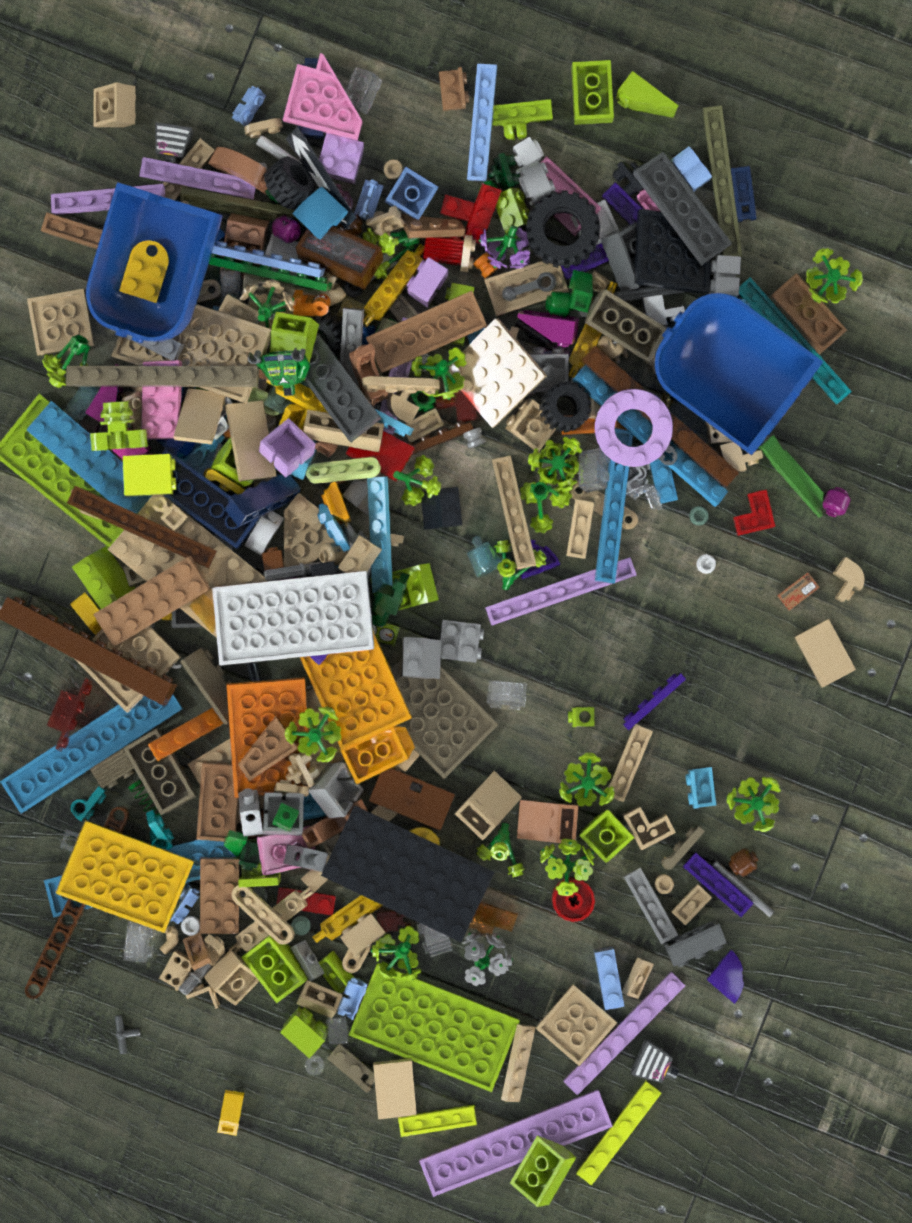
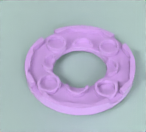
(624, 401)

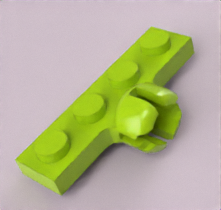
(519, 115)

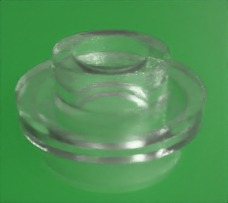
(314, 1071)

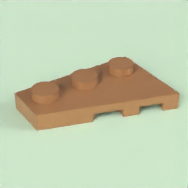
(432, 227)
(266, 750)

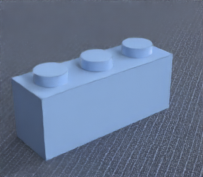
(609, 978)

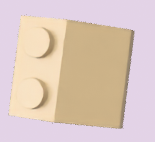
(114, 105)
(231, 978)

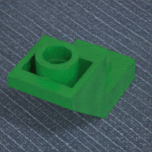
(582, 291)

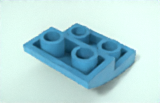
(320, 212)
(333, 528)

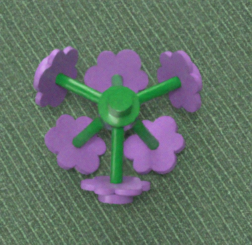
(515, 239)

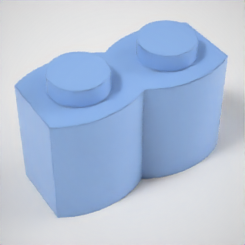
(691, 169)

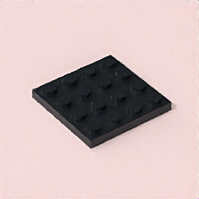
(664, 258)

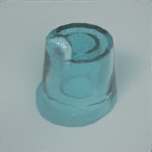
(483, 557)

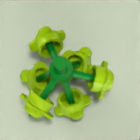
(553, 451)

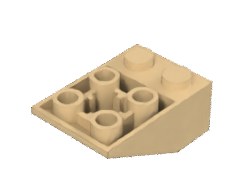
(488, 805)

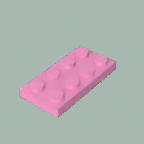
(161, 407)

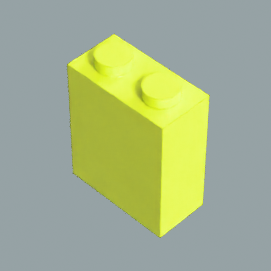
(149, 475)

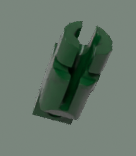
(388, 600)

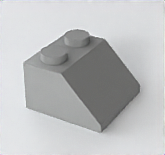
(420, 658)

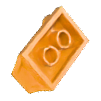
(336, 504)
(378, 753)

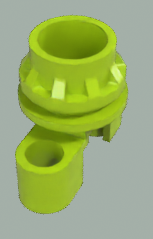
(117, 417)

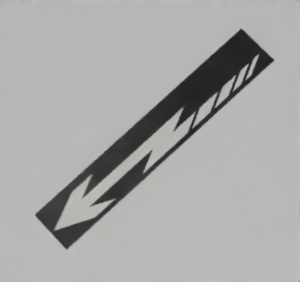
(317, 171)

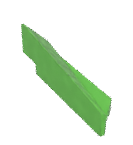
(794, 475)

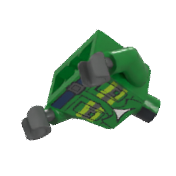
(283, 367)

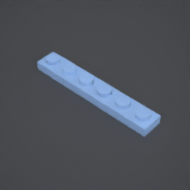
(482, 122)
(274, 260)

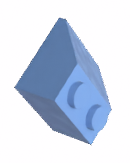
(411, 194)

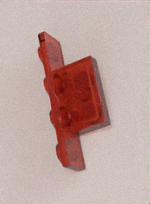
(65, 713)

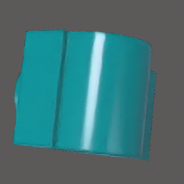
(97, 797)
(159, 834)

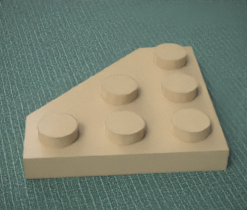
(302, 541)

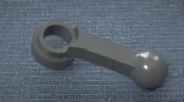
(510, 293)

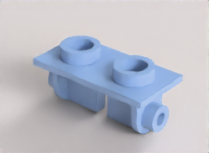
(254, 99)
(368, 199)
(187, 896)
(356, 990)

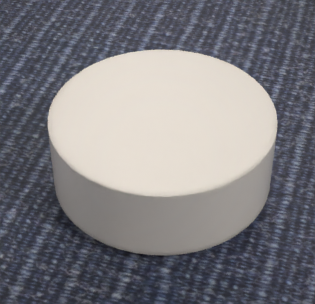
(190, 925)

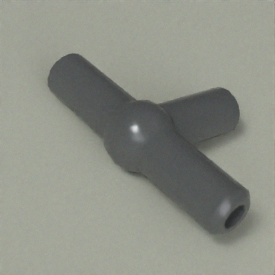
(122, 1034)

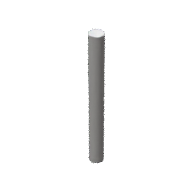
(742, 888)

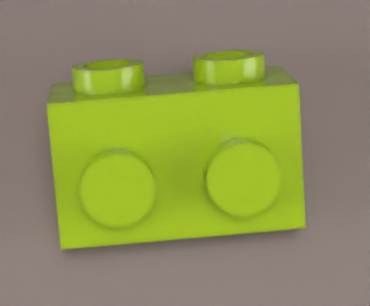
(512, 208)

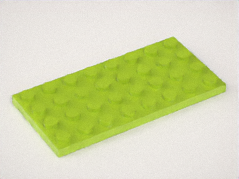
(48, 473)
(435, 1028)

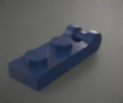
(743, 193)

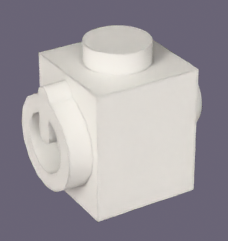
(527, 152)

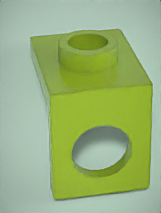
(573, 716)

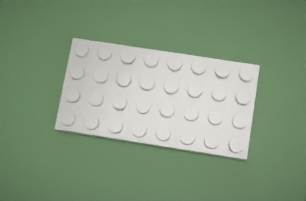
(293, 618)

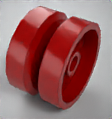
(575, 910)

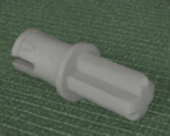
(194, 979)

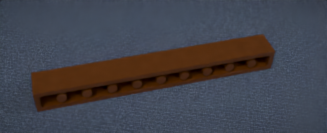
(681, 435)
(87, 651)

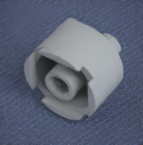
(535, 182)

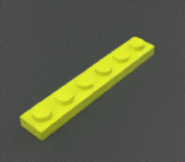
(618, 1134)

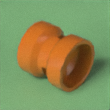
(484, 265)

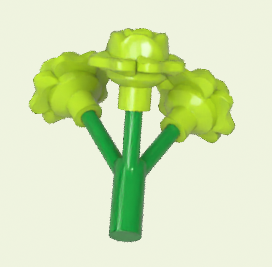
(412, 494)

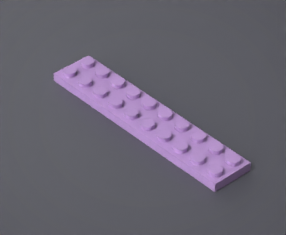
(510, 1143)

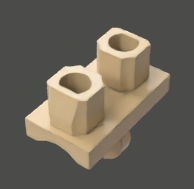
(386, 222)
(299, 772)

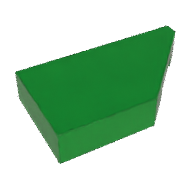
(235, 842)

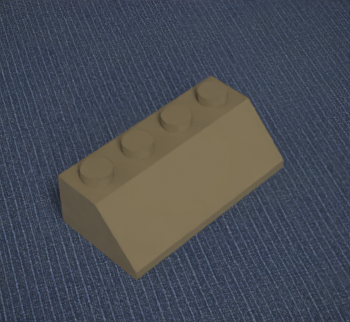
(625, 325)
(209, 680)

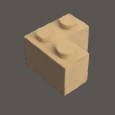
(647, 832)

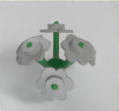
(475, 951)

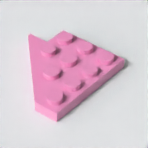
(321, 102)

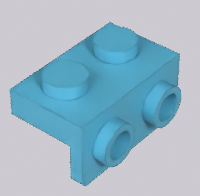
(701, 787)

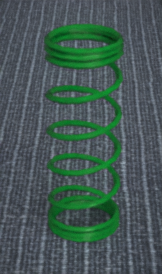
(131, 787)

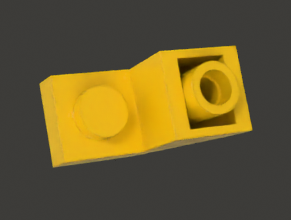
(85, 609)
(230, 1112)

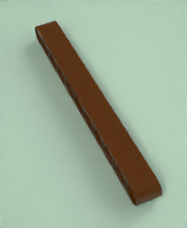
(62, 926)

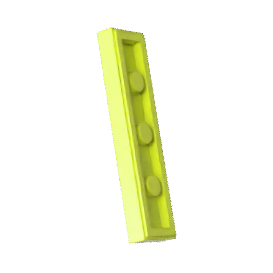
(437, 1120)

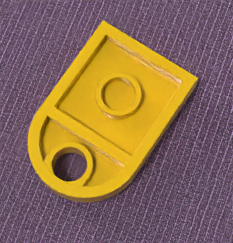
(145, 273)

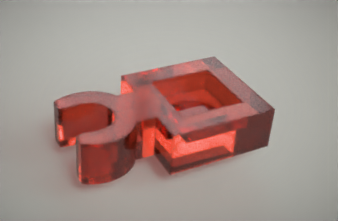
(389, 921)

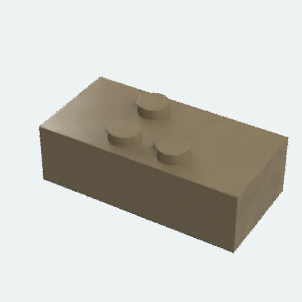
(163, 778)

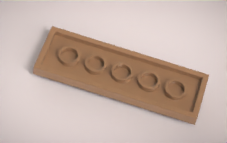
(427, 331)
(152, 601)

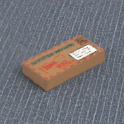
(798, 591)

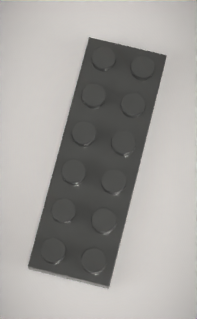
(682, 208)
(339, 392)

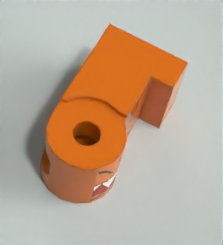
(310, 305)

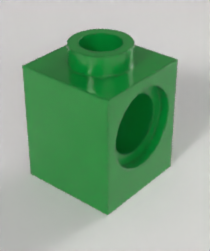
(423, 406)
(285, 817)

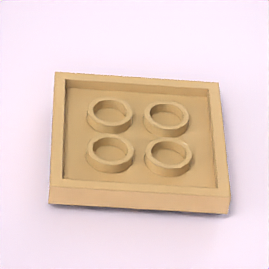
(59, 318)
(576, 1025)

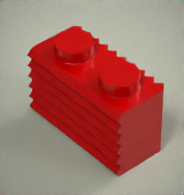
(444, 250)

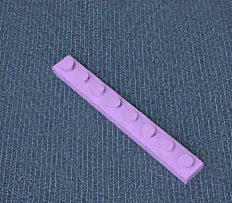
(554, 593)
(624, 1033)

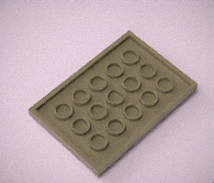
(443, 721)

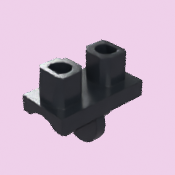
(625, 171)

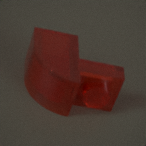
(464, 406)

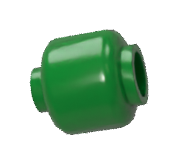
(558, 303)

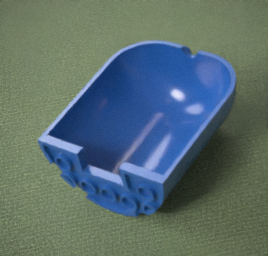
(189, 240)
(733, 368)

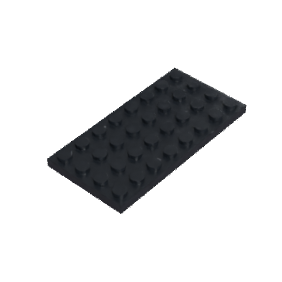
(407, 873)

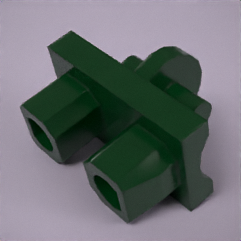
(502, 173)

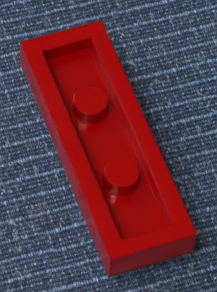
(482, 211)
(316, 902)

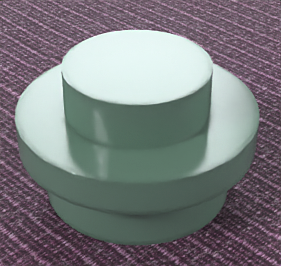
(698, 515)
(301, 925)

